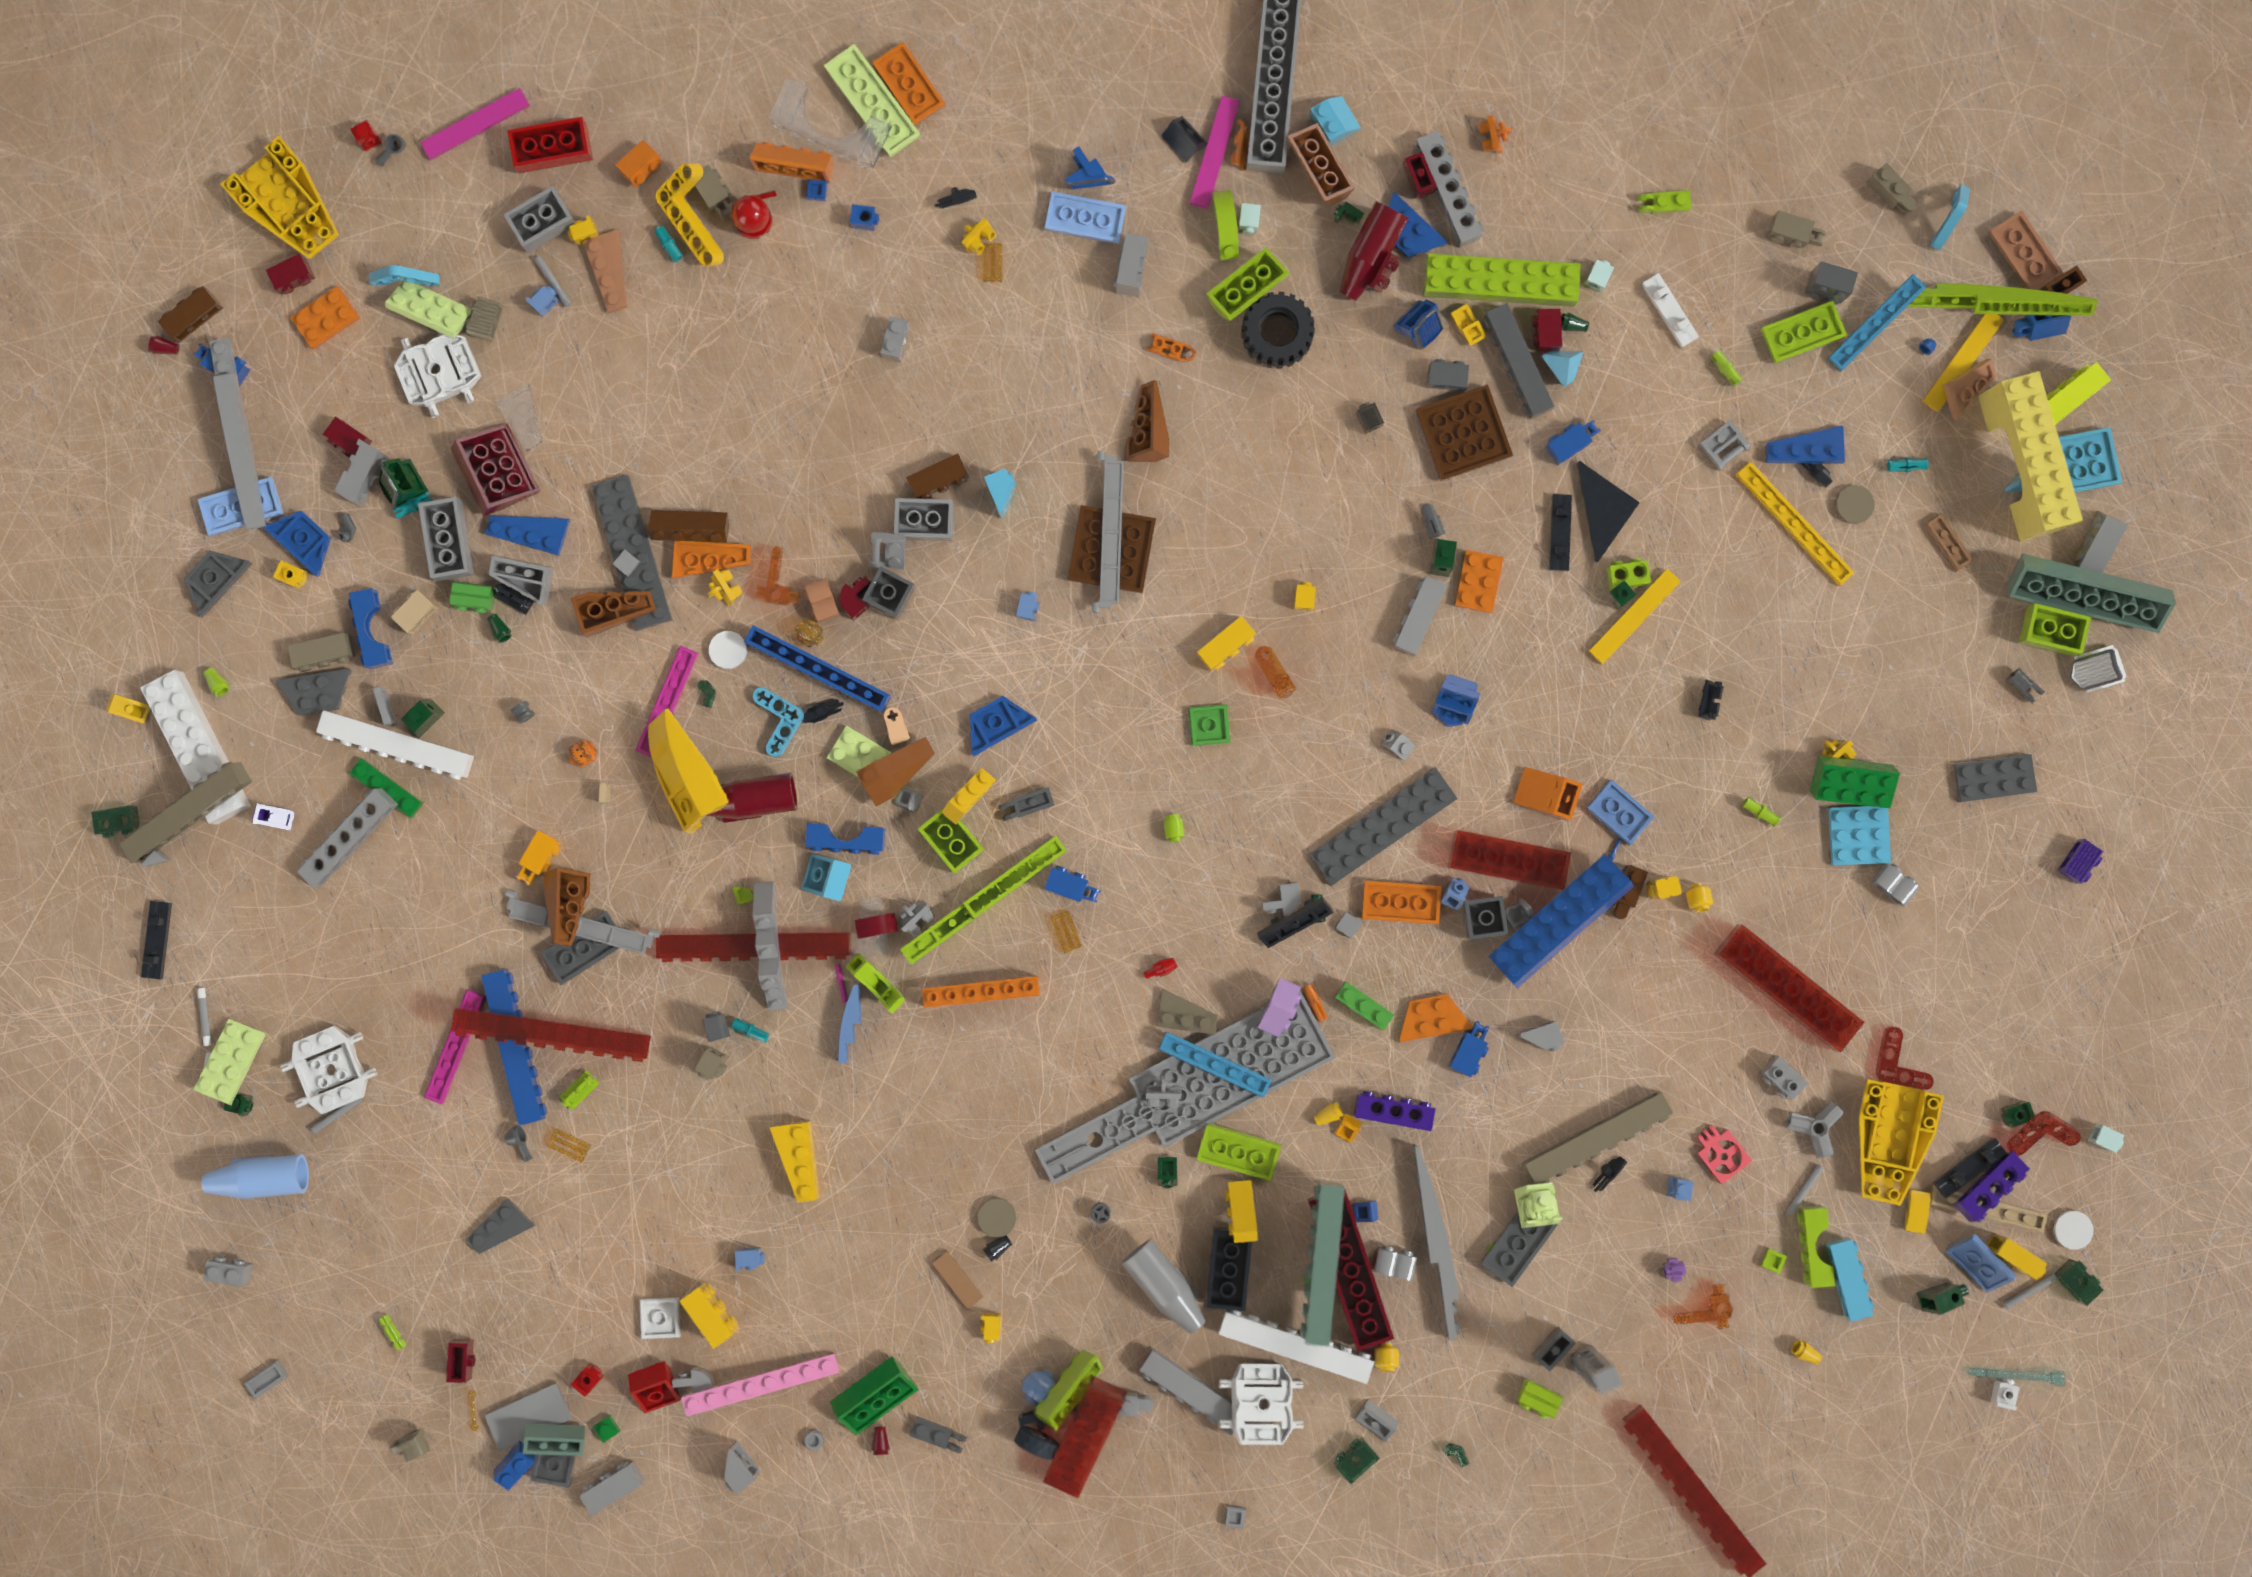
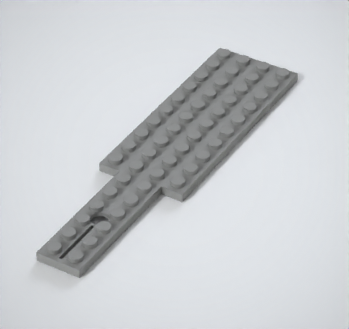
(1202, 1093)

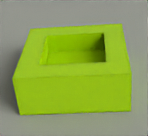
(1773, 1260)

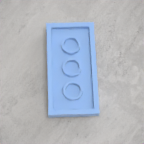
(1085, 217)
(223, 511)

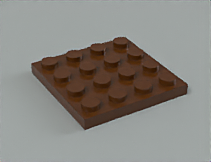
(1464, 432)
(1135, 549)

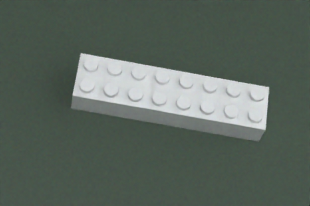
(190, 737)

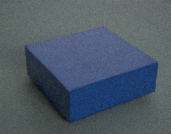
(816, 190)

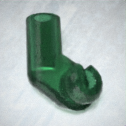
(709, 692)
(1457, 1451)

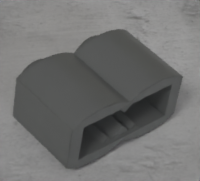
(715, 1026)

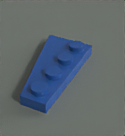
(1810, 448)
(532, 532)

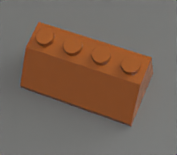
(1321, 164)

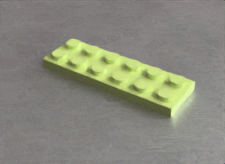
(871, 97)

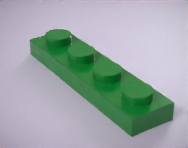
(376, 779)

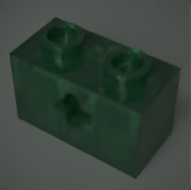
(2068, 1276)
(1351, 1469)

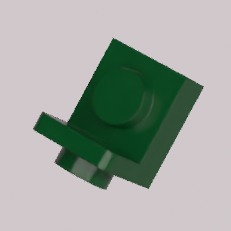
(1351, 213)
(1622, 594)
(241, 1105)
(1167, 1172)

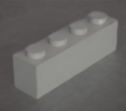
(1420, 615)

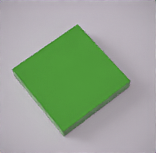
(1209, 725)

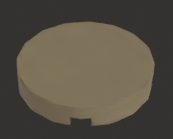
(1854, 504)
(997, 1217)

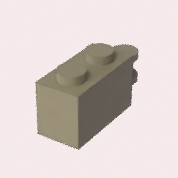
(1892, 189)
(713, 192)
(1794, 230)

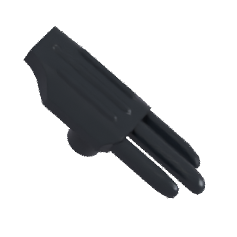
(957, 197)
(1819, 473)
(820, 712)
(1610, 1171)

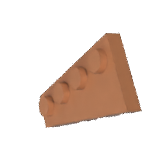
(607, 264)

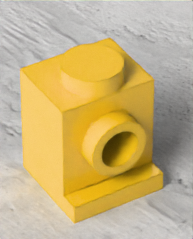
(582, 230)
(283, 572)
(991, 1327)

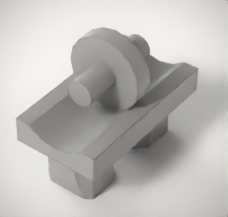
(912, 915)
(1163, 1090)

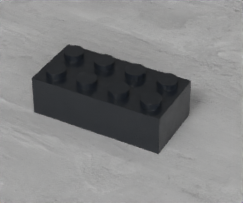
(1228, 1272)

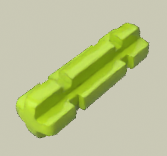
(392, 1332)

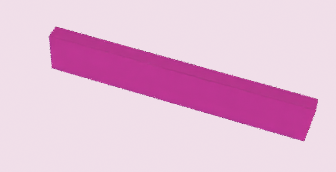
(475, 124)
(1214, 152)
(670, 691)
(452, 1054)

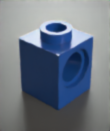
(856, 214)

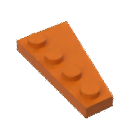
(705, 557)

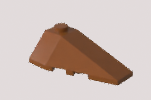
(1149, 434)
(610, 609)
(889, 774)
(565, 898)

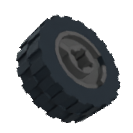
(1036, 1442)

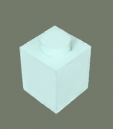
(1249, 218)
(1599, 275)
(2106, 1138)

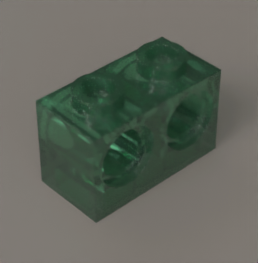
(115, 817)

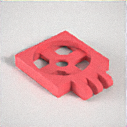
(1712, 1141)

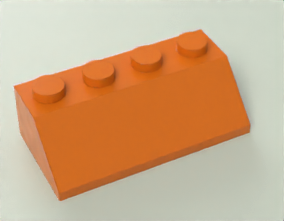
(792, 162)

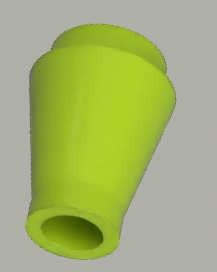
(216, 683)

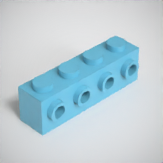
(1849, 1279)

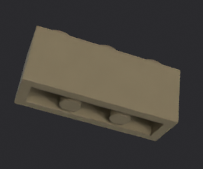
(321, 652)

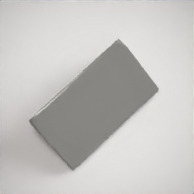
(1377, 1420)

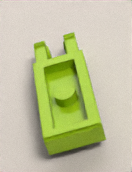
(1666, 202)

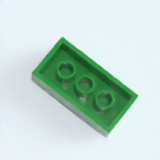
(1854, 782)

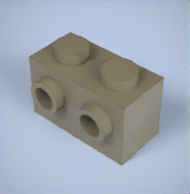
(711, 1064)

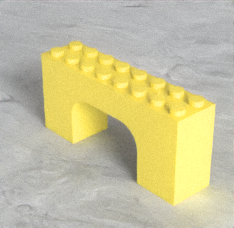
(2047, 489)

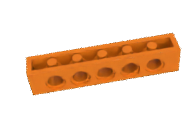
(981, 991)

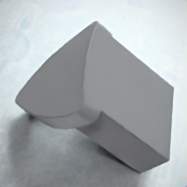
(1518, 913)

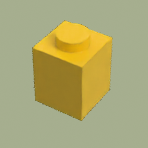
(1304, 596)

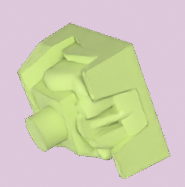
(1537, 1205)

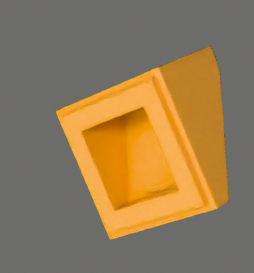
(1348, 1128)

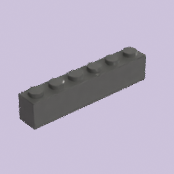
(1518, 361)

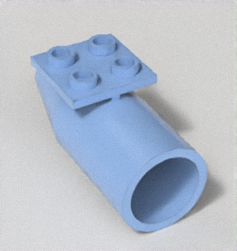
(259, 1177)

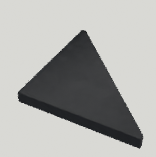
(1605, 508)

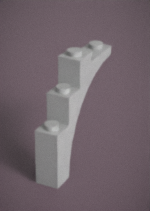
(767, 945)

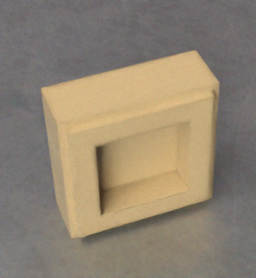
(604, 793)

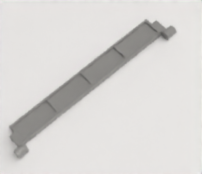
(1110, 532)
(587, 928)

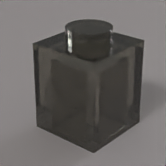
(1369, 417)

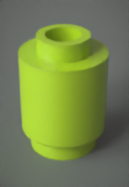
(1173, 828)

